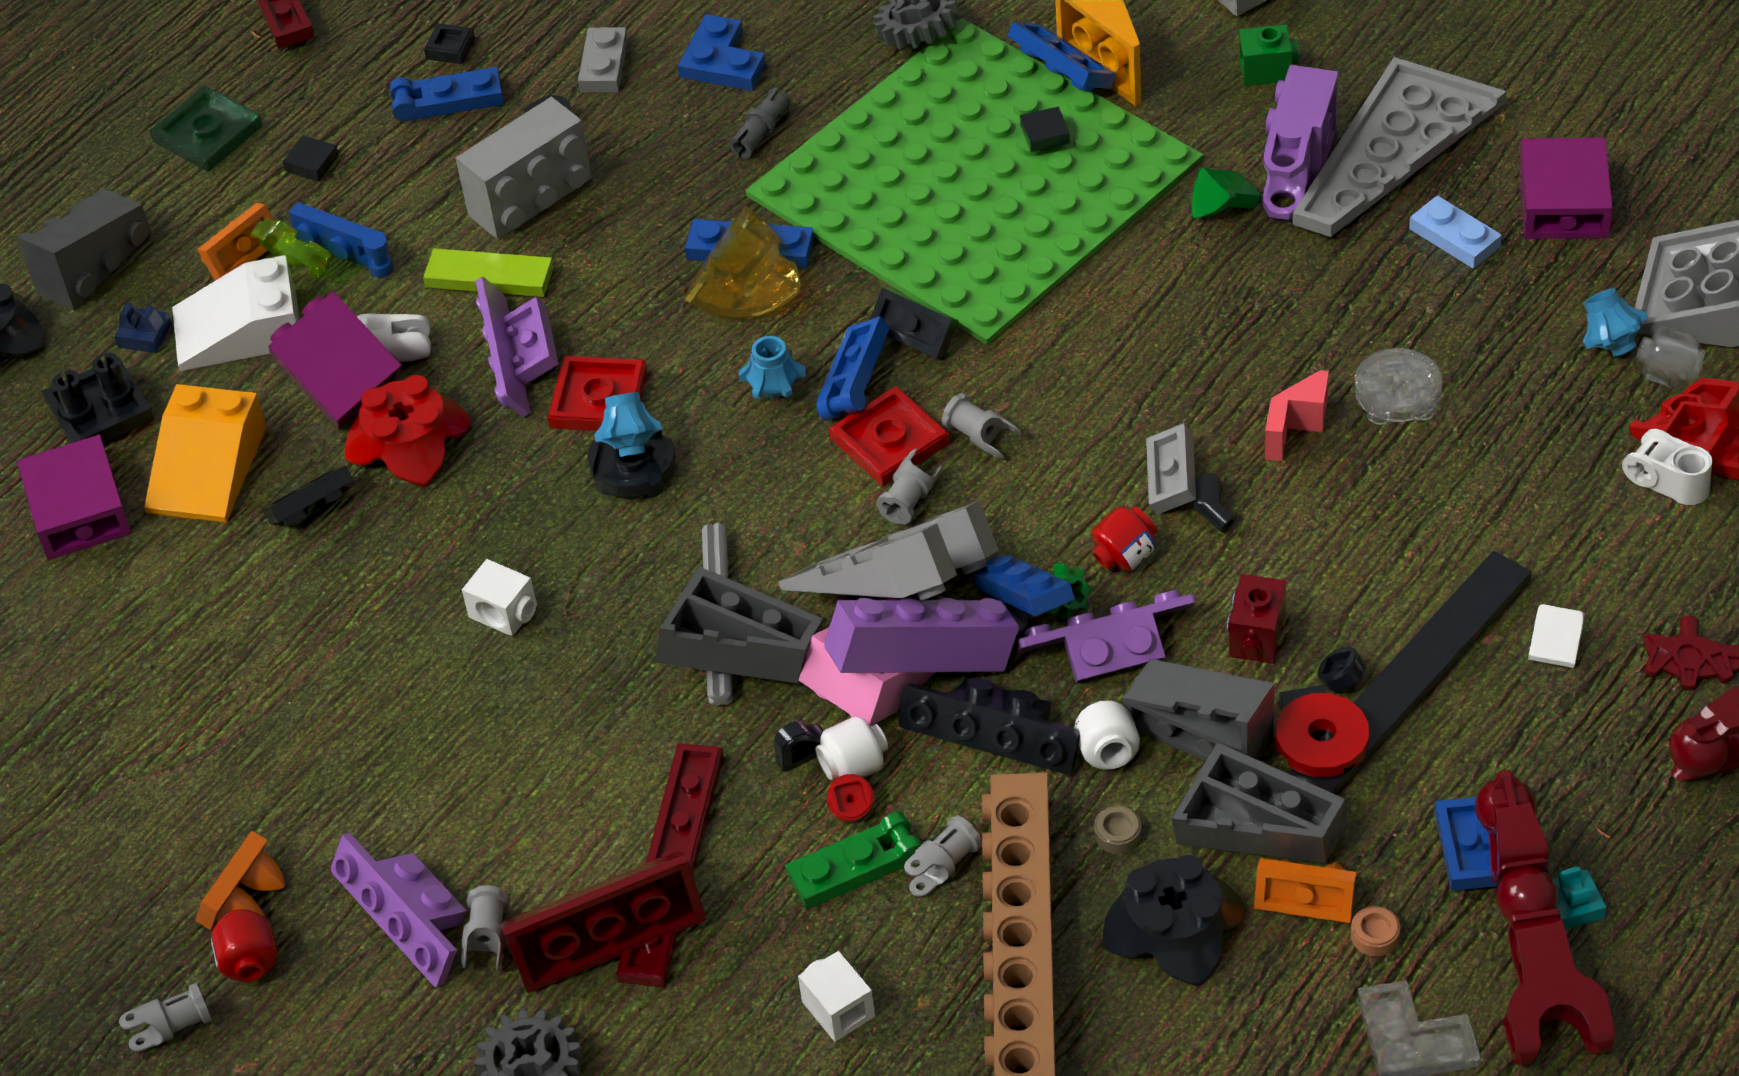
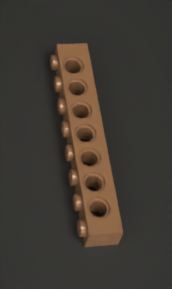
(1024, 803)

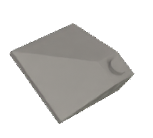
(1694, 284)

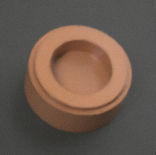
(1375, 931)

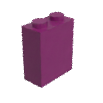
(1565, 188)
(333, 357)
(73, 497)

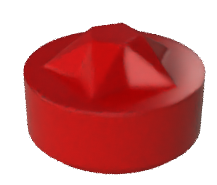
(850, 798)

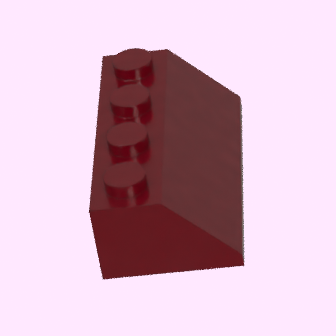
(603, 921)

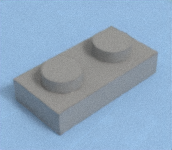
(603, 60)
(1171, 468)

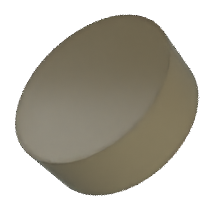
(1117, 829)

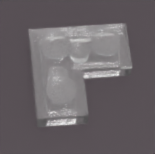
(1413, 1047)

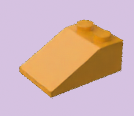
(1107, 36)
(204, 452)

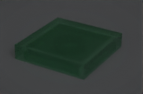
(206, 128)

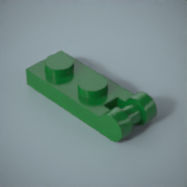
(853, 861)

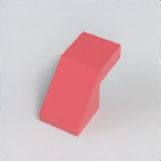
(1296, 408)

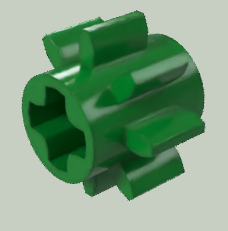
(1079, 588)

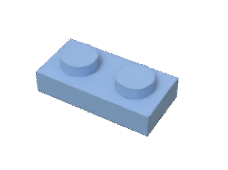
(1455, 231)

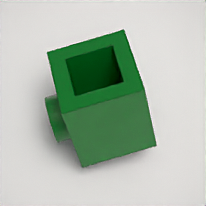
(1266, 54)

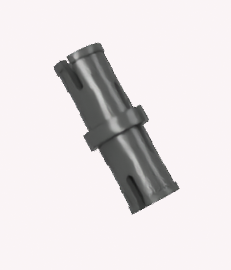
(759, 123)

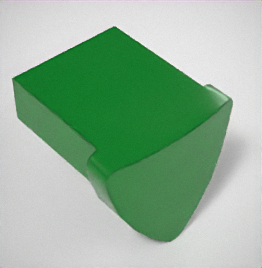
(1221, 189)

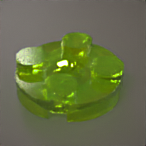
(279, 240)

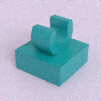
(1578, 898)

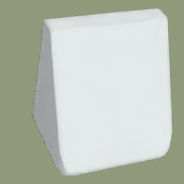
(1556, 635)

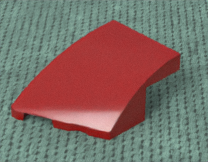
(1705, 418)

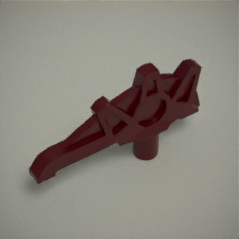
(1690, 656)

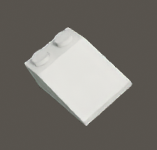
(235, 314)

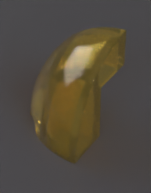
(745, 272)

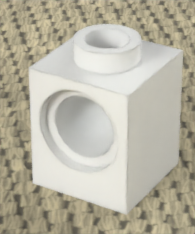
(499, 597)

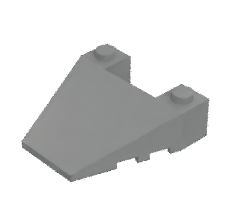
(905, 560)

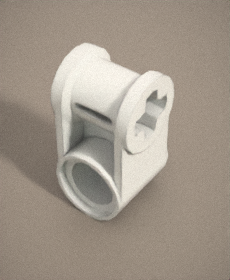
(1672, 467)

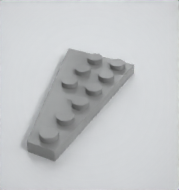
(1395, 133)

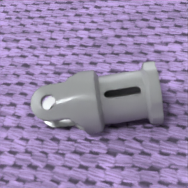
(976, 423)
(908, 487)
(941, 855)
(484, 928)
(165, 1018)

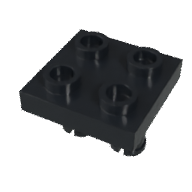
(97, 401)

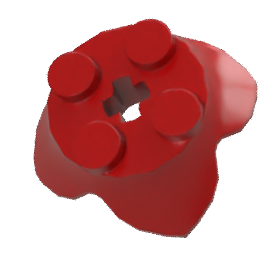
(405, 428)

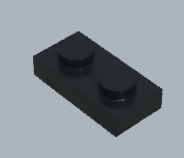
(915, 323)
(323, 488)

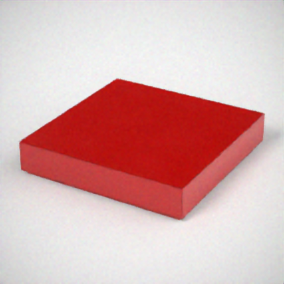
(585, 383)
(886, 434)

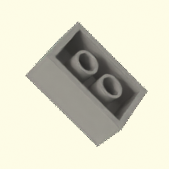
(524, 167)

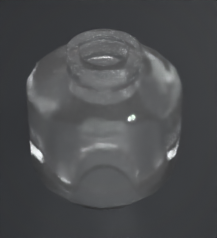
(1670, 357)

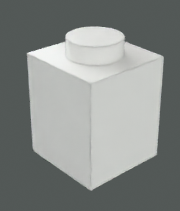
(836, 995)

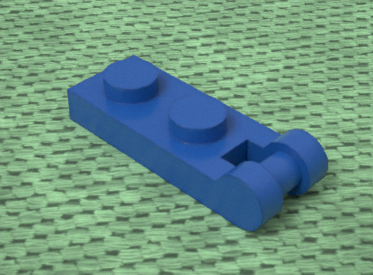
(445, 94)
(343, 238)
(852, 369)

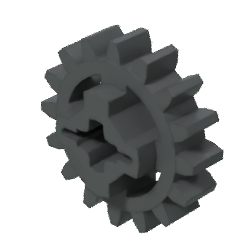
(915, 21)
(529, 1048)

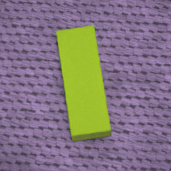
(506, 272)

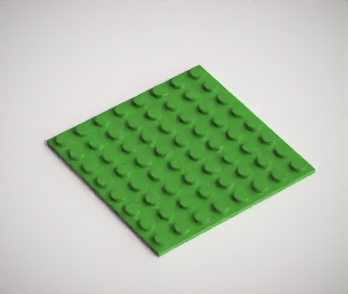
(948, 200)

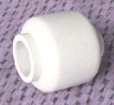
(1107, 735)
(851, 749)

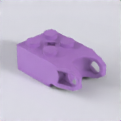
(1299, 134)

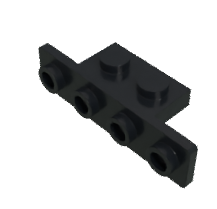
(992, 721)

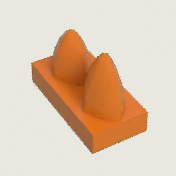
(234, 244)
(248, 868)
(1305, 889)

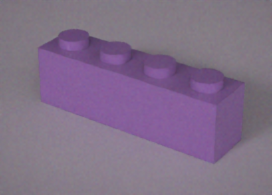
(920, 635)

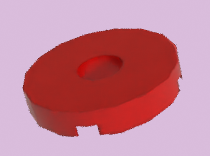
(1326, 713)

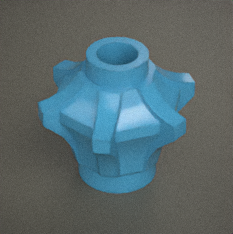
(1612, 322)
(771, 368)
(627, 424)

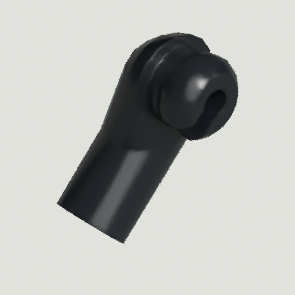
(1209, 504)

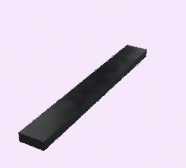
(1431, 655)

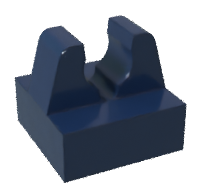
(142, 328)

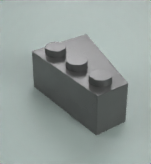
(83, 247)
(735, 631)
(1202, 707)
(1258, 811)

